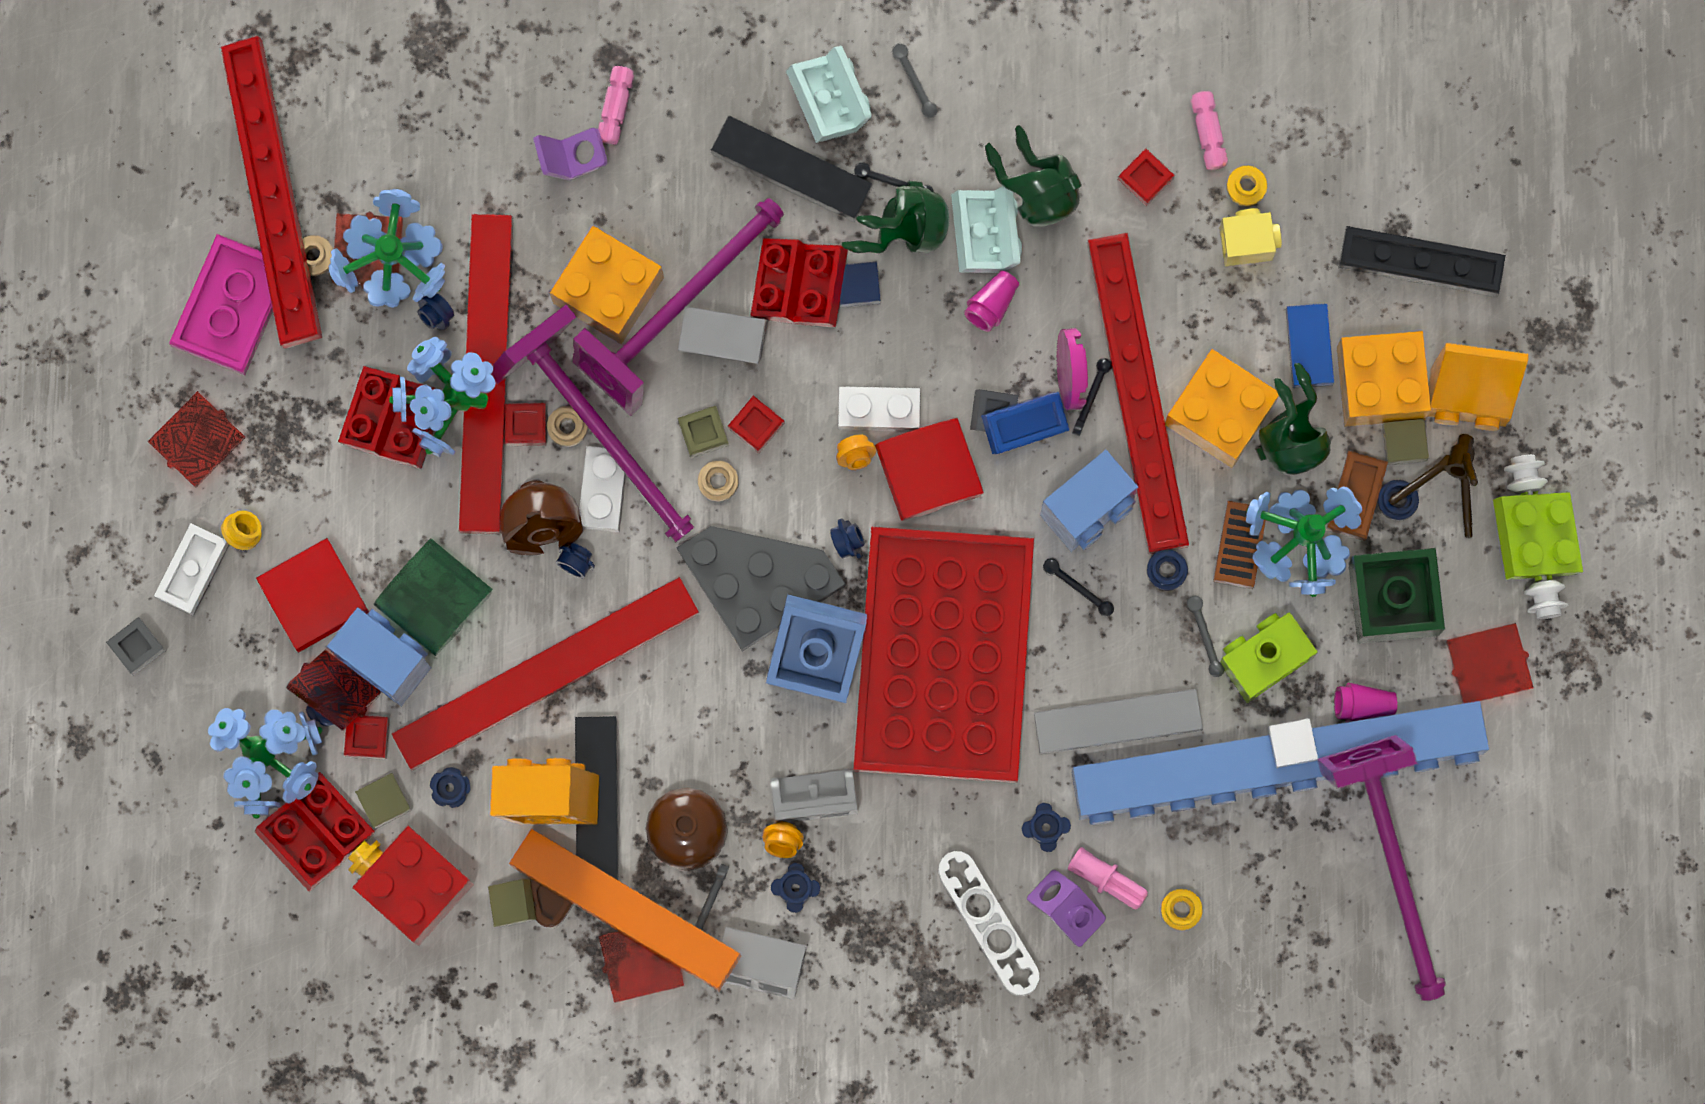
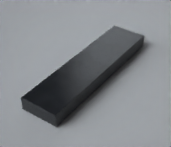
(791, 168)
(1422, 261)
(598, 751)

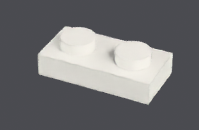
(879, 408)
(601, 491)
(191, 569)

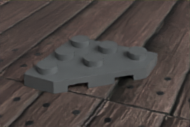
(751, 577)

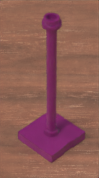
(536, 349)
(610, 369)
(1368, 765)

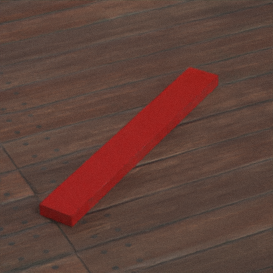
(271, 192)
(489, 339)
(1137, 393)
(545, 674)

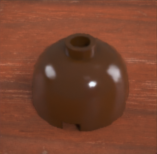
(539, 516)
(686, 829)

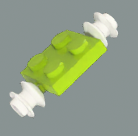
(1537, 536)

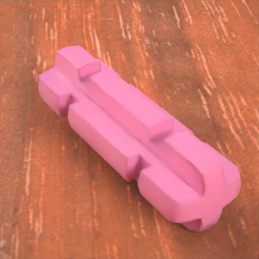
(615, 104)
(1209, 130)

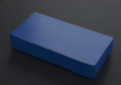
(1310, 343)
(1025, 423)

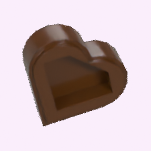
(549, 906)

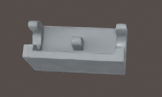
(722, 335)
(814, 796)
(765, 963)

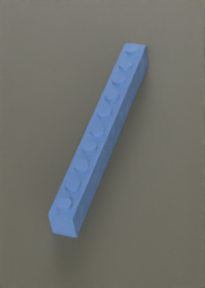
(1249, 764)

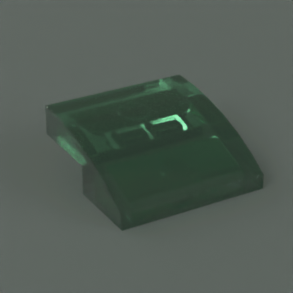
(433, 597)

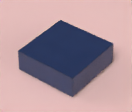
(860, 285)

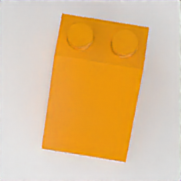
(1475, 385)

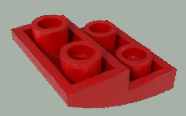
(799, 282)
(375, 427)
(929, 469)
(311, 594)
(314, 833)

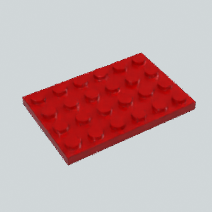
(944, 655)

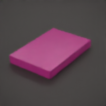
(226, 307)

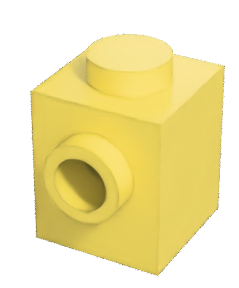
(1249, 237)

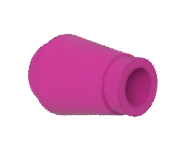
(992, 301)
(1362, 702)

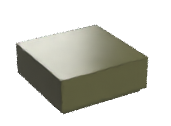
(703, 431)
(1405, 441)
(383, 801)
(512, 902)

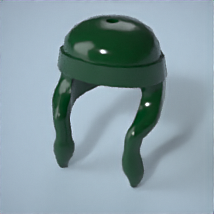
(1046, 193)
(910, 216)
(1289, 438)

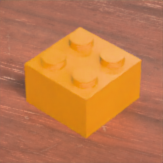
(607, 284)
(1383, 378)
(1221, 408)
(544, 793)

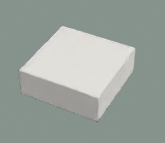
(1292, 743)

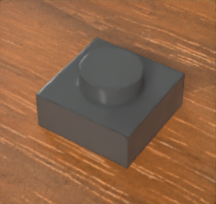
(987, 402)
(135, 646)

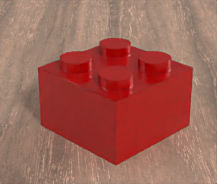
(413, 885)

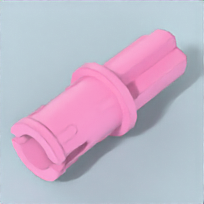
(1107, 878)

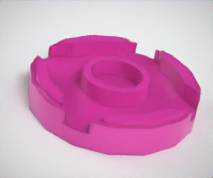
(1071, 369)

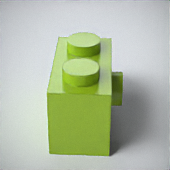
(1267, 656)

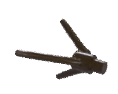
(1458, 465)

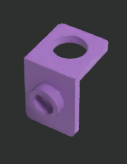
(559, 156)
(1069, 908)

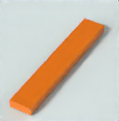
(625, 909)

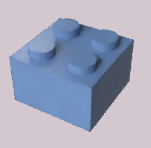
(1090, 501)
(816, 648)
(379, 656)

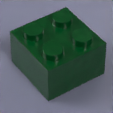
(1396, 595)

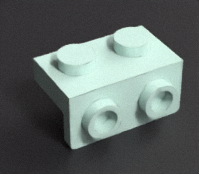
(830, 95)
(986, 230)

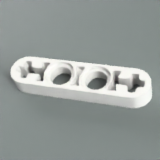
(992, 921)

